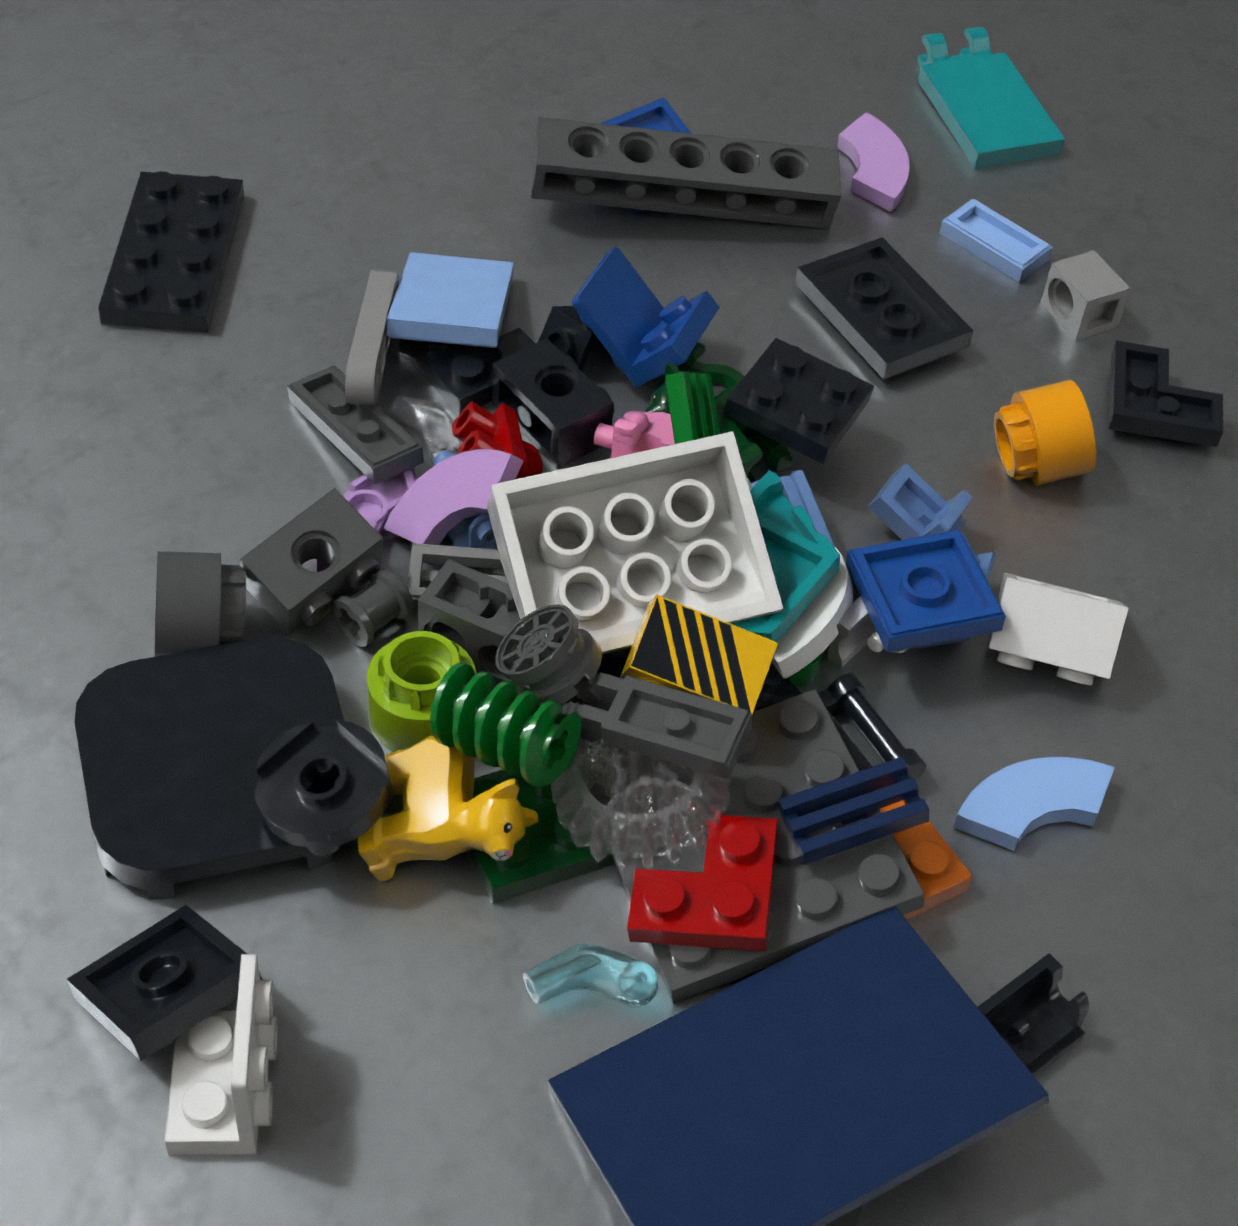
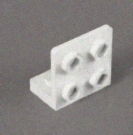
(222, 1074)

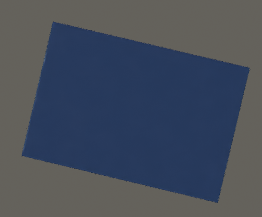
(798, 1088)

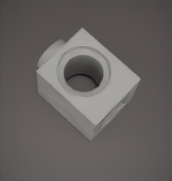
(1085, 295)

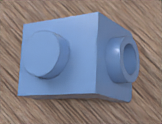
(915, 508)

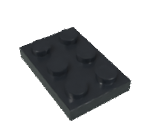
(883, 307)

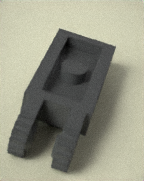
(662, 722)

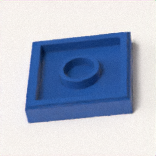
(924, 590)

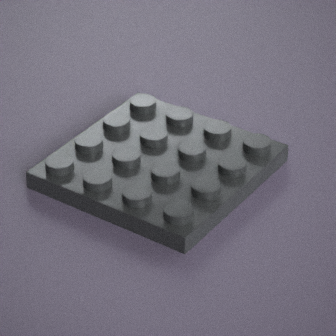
(786, 752)

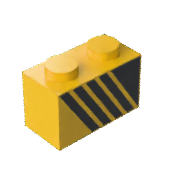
(699, 654)

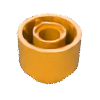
(1046, 434)

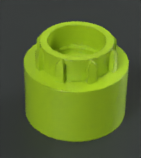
(404, 683)

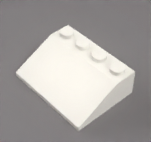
(632, 529)

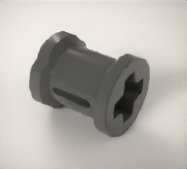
(372, 607)

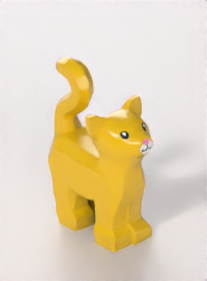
(441, 811)

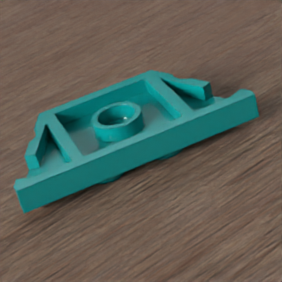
(798, 556)

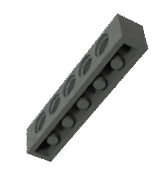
(685, 173)

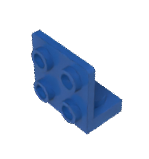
(635, 324)

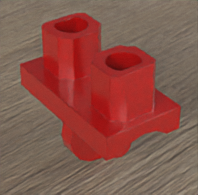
(496, 431)

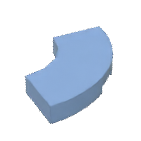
(1034, 795)

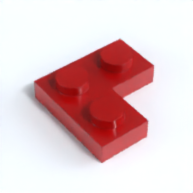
(713, 908)

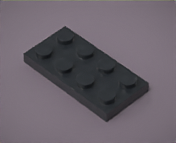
(172, 252)

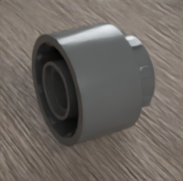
(197, 602)

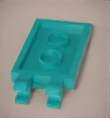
(986, 102)

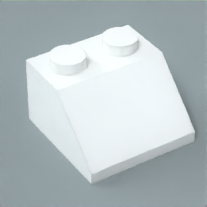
(1058, 628)

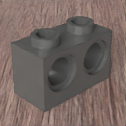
(471, 612)

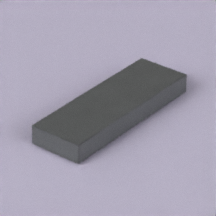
(359, 431)

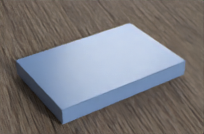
(451, 300)

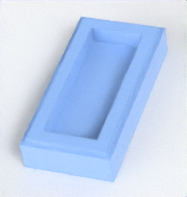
(996, 240)

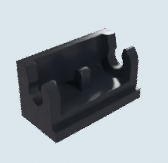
(1036, 1015)

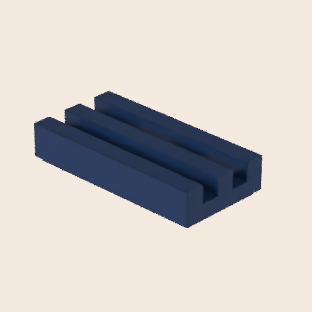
(848, 801)

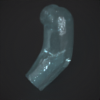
(594, 970)

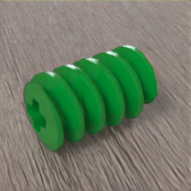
(503, 726)

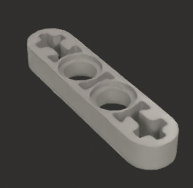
(370, 342)

